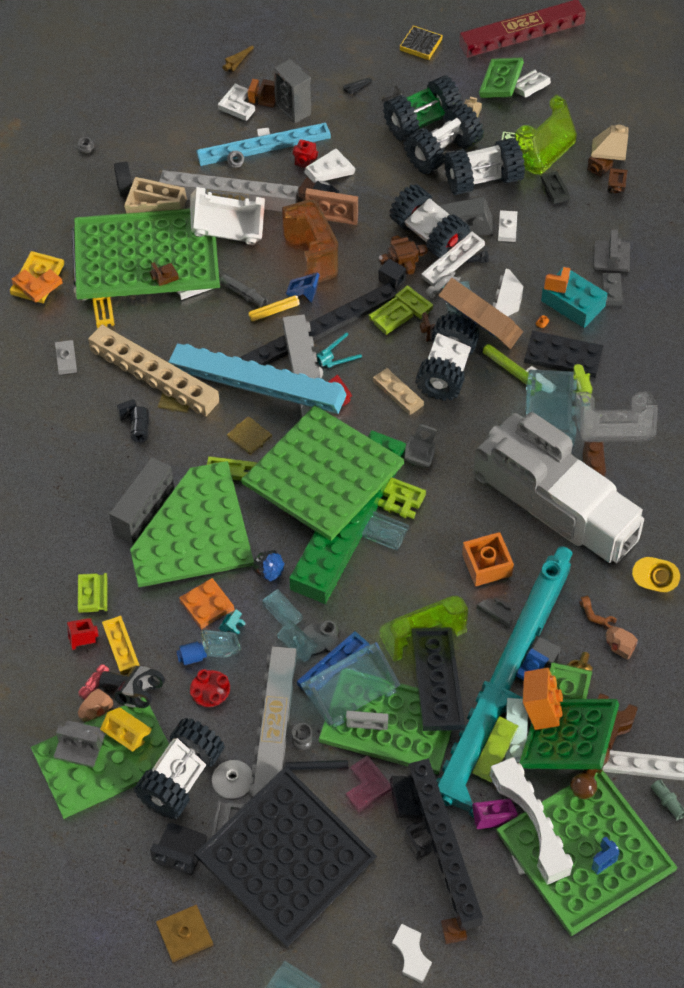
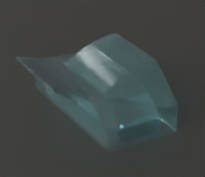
(220, 643)

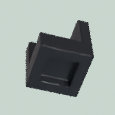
(392, 273)

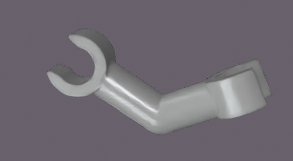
(432, 291)

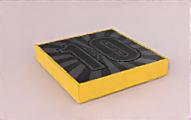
(421, 42)

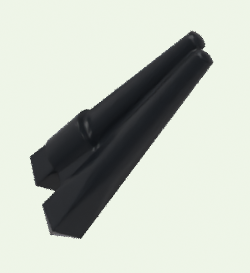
(355, 86)

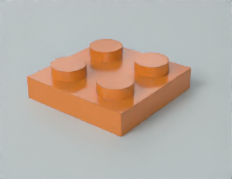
(206, 603)

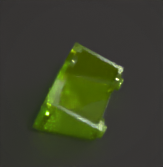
(550, 140)
(447, 612)

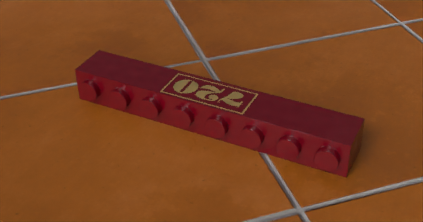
(522, 28)

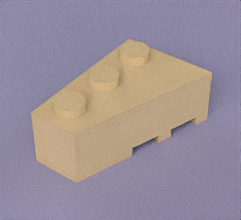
(154, 196)

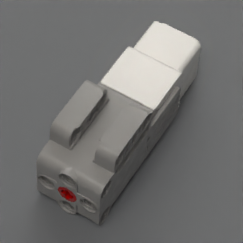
(536, 470)

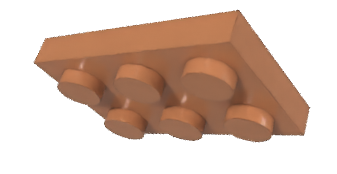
(335, 206)

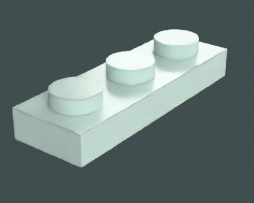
(517, 714)

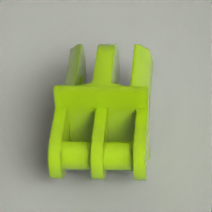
(583, 381)

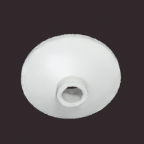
(235, 787)

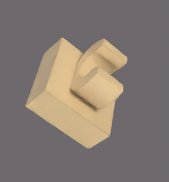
(476, 106)

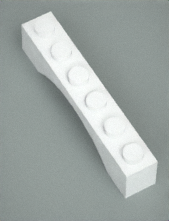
(510, 782)

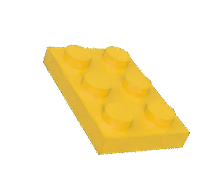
(37, 265)

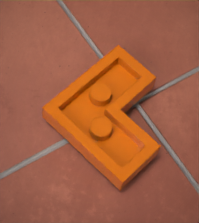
(39, 287)

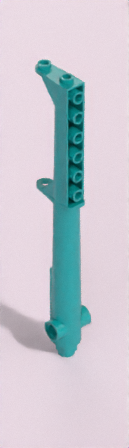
(494, 694)

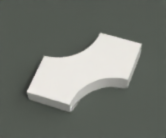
(415, 963)

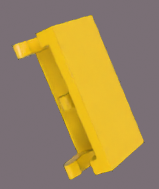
(125, 728)

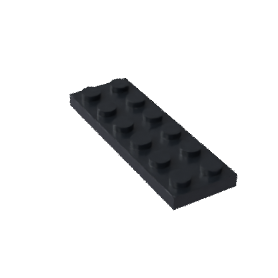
(437, 679)

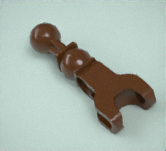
(584, 783)

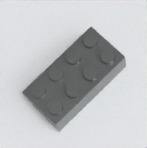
(142, 500)

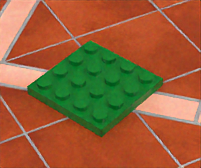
(577, 741)

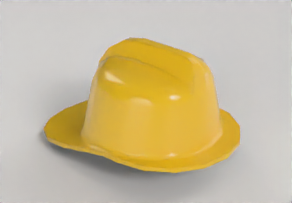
(656, 574)

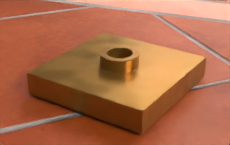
(184, 933)

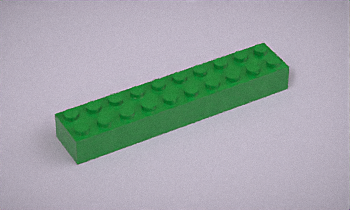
(326, 559)

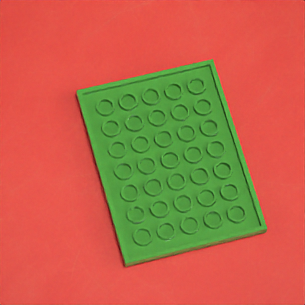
(118, 252)

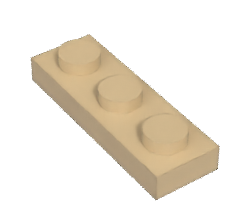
(398, 391)

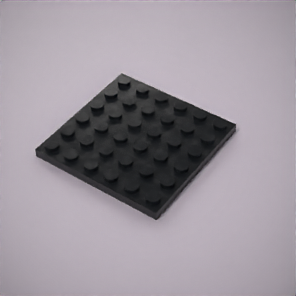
(285, 856)

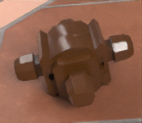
(403, 253)

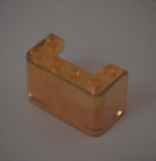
(307, 224)

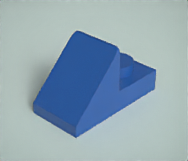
(304, 285)

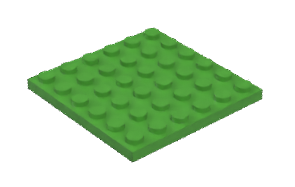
(323, 472)
(581, 826)

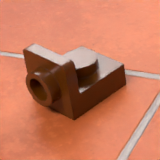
(599, 165)
(163, 274)

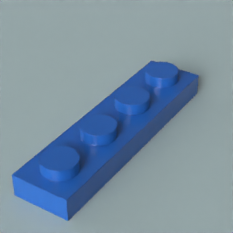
(347, 647)

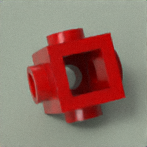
(304, 153)

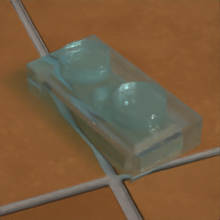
(281, 608)

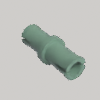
(668, 799)

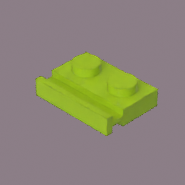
(391, 315)
(92, 592)

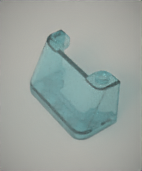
(351, 684)

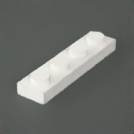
(453, 258)

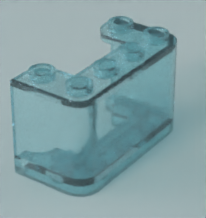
(551, 398)

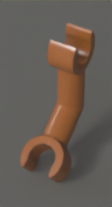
(585, 604)

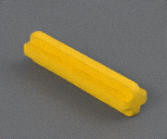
(273, 308)

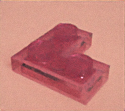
(372, 785)

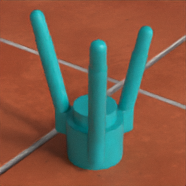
(325, 357)

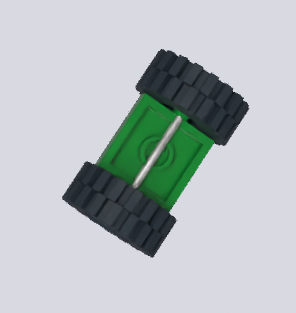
(411, 113)

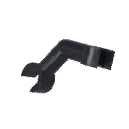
(482, 257)

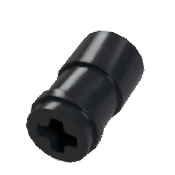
(139, 424)

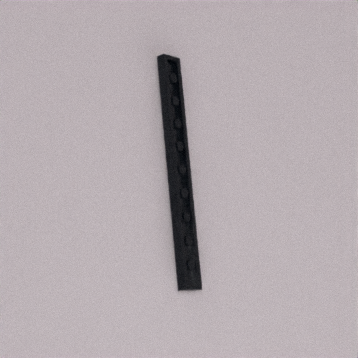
(326, 324)

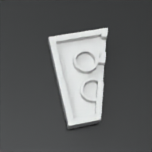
(329, 167)

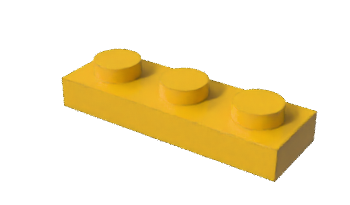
(120, 644)

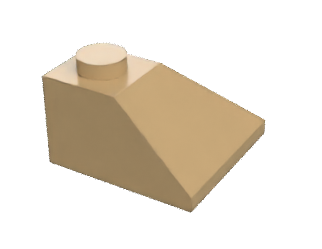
(611, 143)

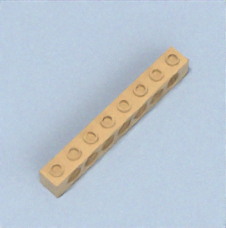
(154, 370)

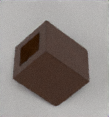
(266, 93)

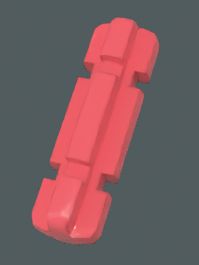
(93, 682)

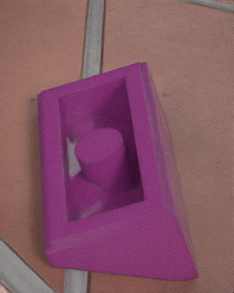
(493, 813)

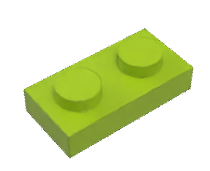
(414, 301)

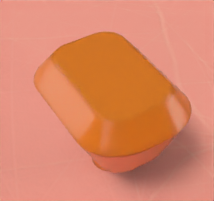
(542, 321)

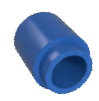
(191, 653)

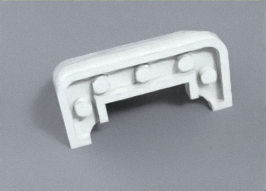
(226, 217)

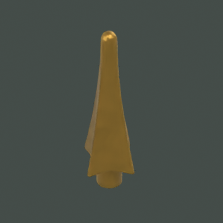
(234, 60)

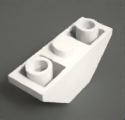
(509, 295)

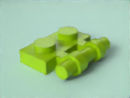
(402, 492)

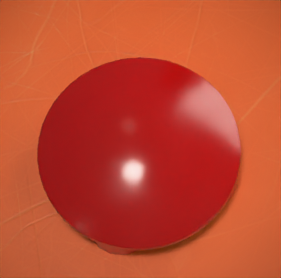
(209, 688)

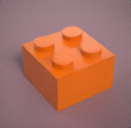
(487, 559)
(542, 698)

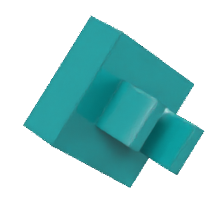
(230, 621)

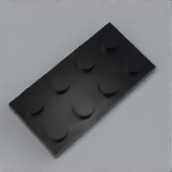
(563, 353)

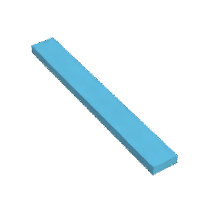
(263, 143)

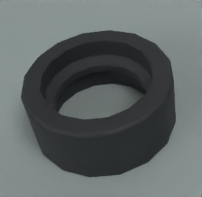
(123, 177)

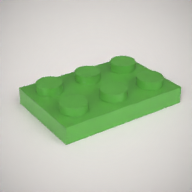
(501, 77)

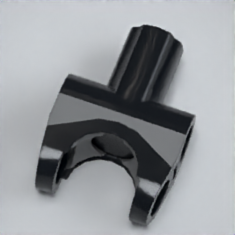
(132, 686)

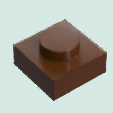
(452, 932)

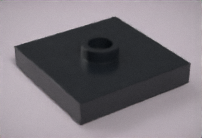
(404, 798)

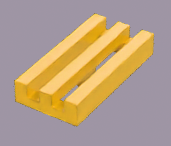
(105, 321)

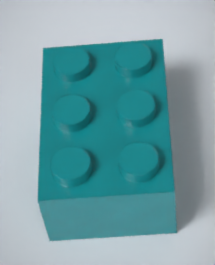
(579, 302)

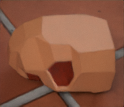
(621, 641)
(95, 705)

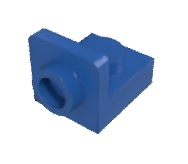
(533, 661)
(605, 857)

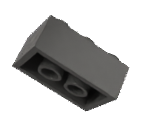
(292, 90)

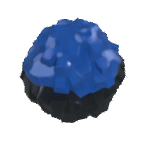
(268, 565)

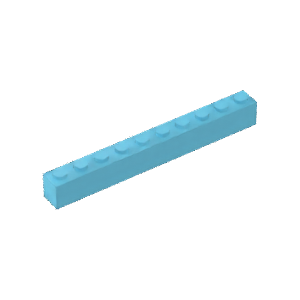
(259, 378)

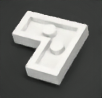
(234, 103)

